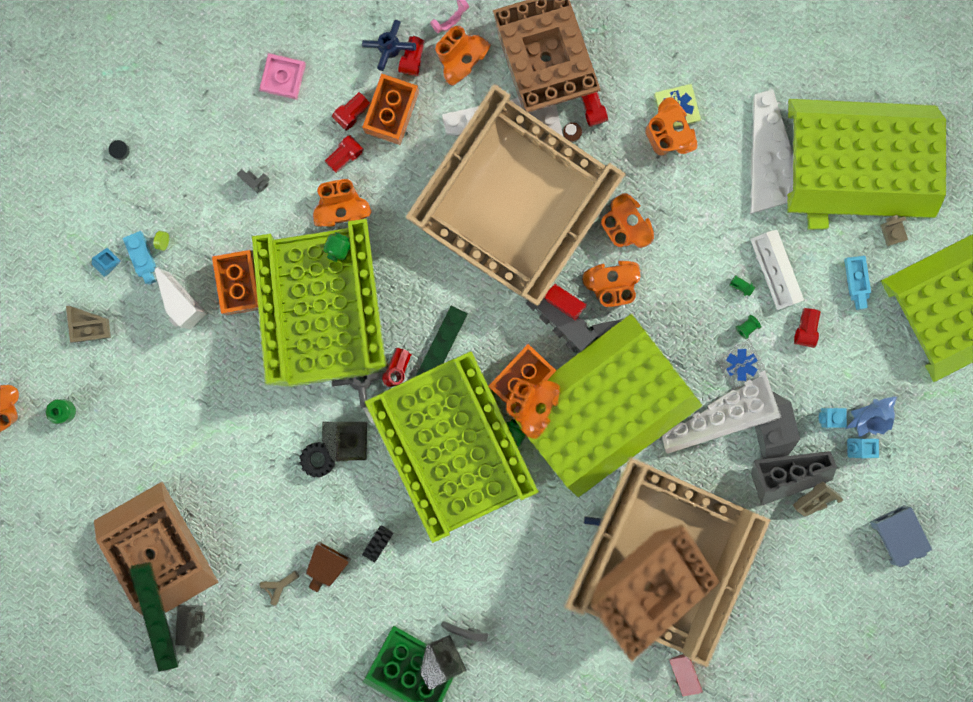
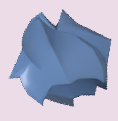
(874, 418)

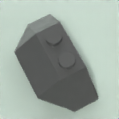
(780, 435)

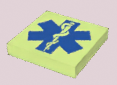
(685, 97)

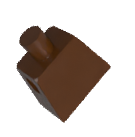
(325, 566)

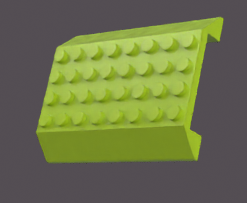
(867, 158)
(939, 305)
(317, 312)
(611, 406)
(451, 445)

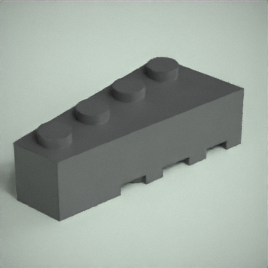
(791, 474)

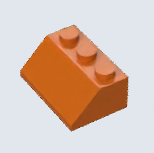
(525, 366)

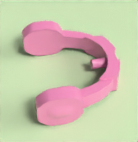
(462, 7)

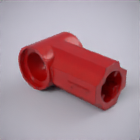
(411, 62)
(594, 110)
(347, 114)
(348, 151)
(807, 332)
(397, 366)

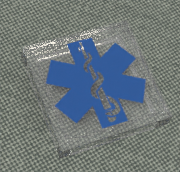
(740, 364)

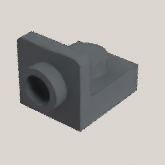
(251, 180)

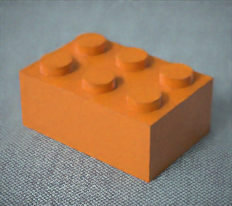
(390, 109)
(236, 282)

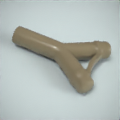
(278, 586)

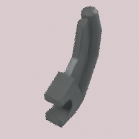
(471, 633)

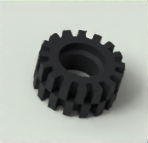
(306, 460)
(377, 543)

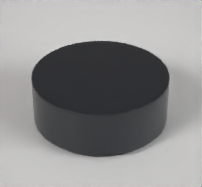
(119, 150)

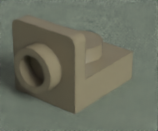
(894, 230)

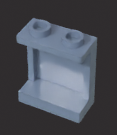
(902, 535)

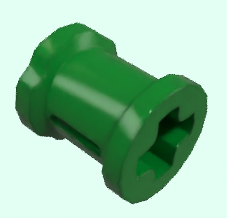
(748, 327)

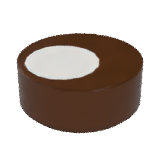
(572, 132)

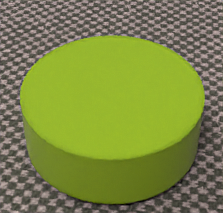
(161, 240)

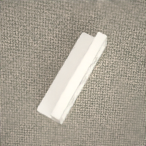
(777, 269)

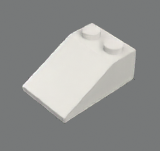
(178, 302)

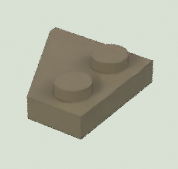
(86, 325)
(816, 499)

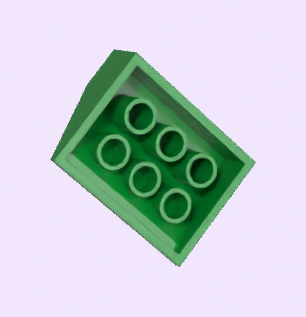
(398, 670)

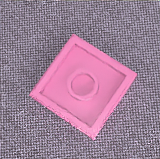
(282, 76)

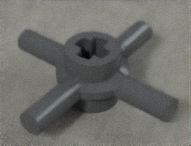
(361, 387)

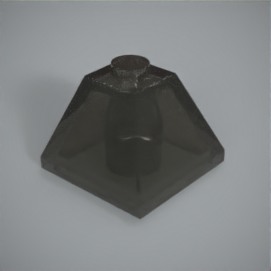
(345, 440)
(441, 662)

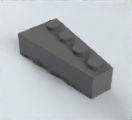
(572, 331)

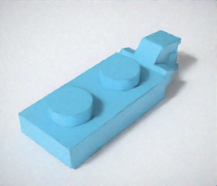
(140, 256)
(858, 280)

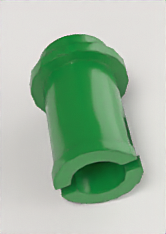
(742, 285)

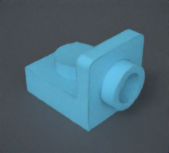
(833, 417)
(862, 448)

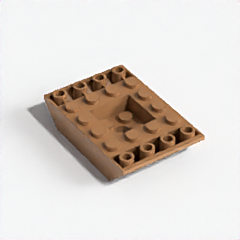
(540, 29)
(154, 524)
(677, 583)

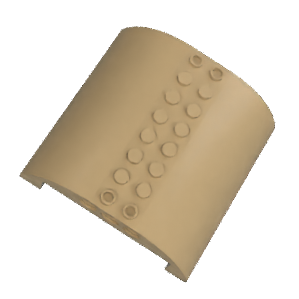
(514, 197)
(722, 531)

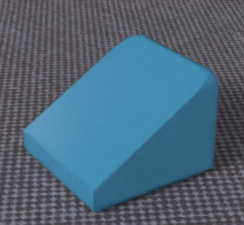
(105, 262)

